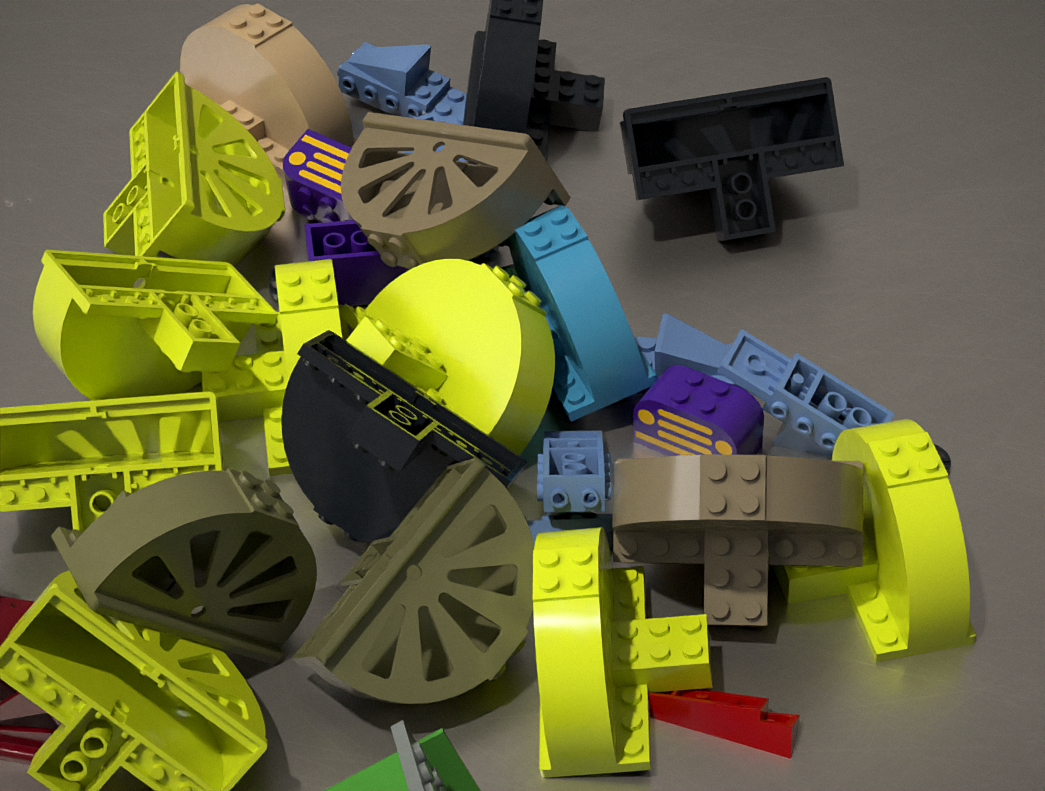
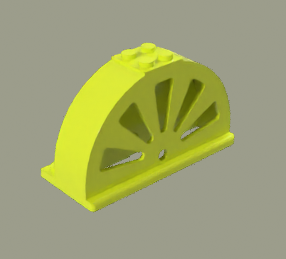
(195, 183)
(144, 337)
(466, 342)
(259, 381)
(97, 448)
(915, 562)
(603, 656)
(129, 699)

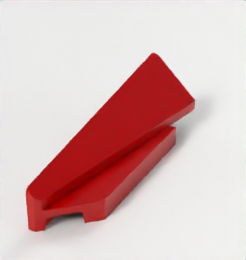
(728, 717)

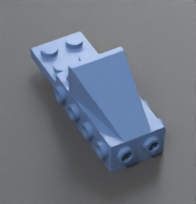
(400, 82)
(683, 346)
(799, 394)
(573, 474)

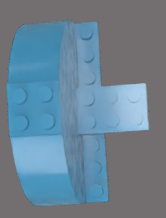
(589, 330)

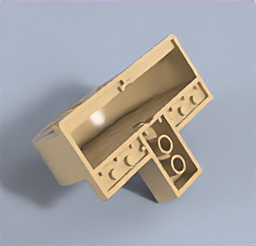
(266, 79)

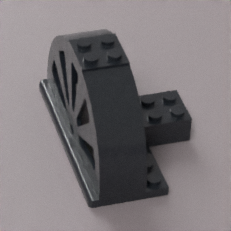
(516, 82)
(733, 148)
(371, 440)

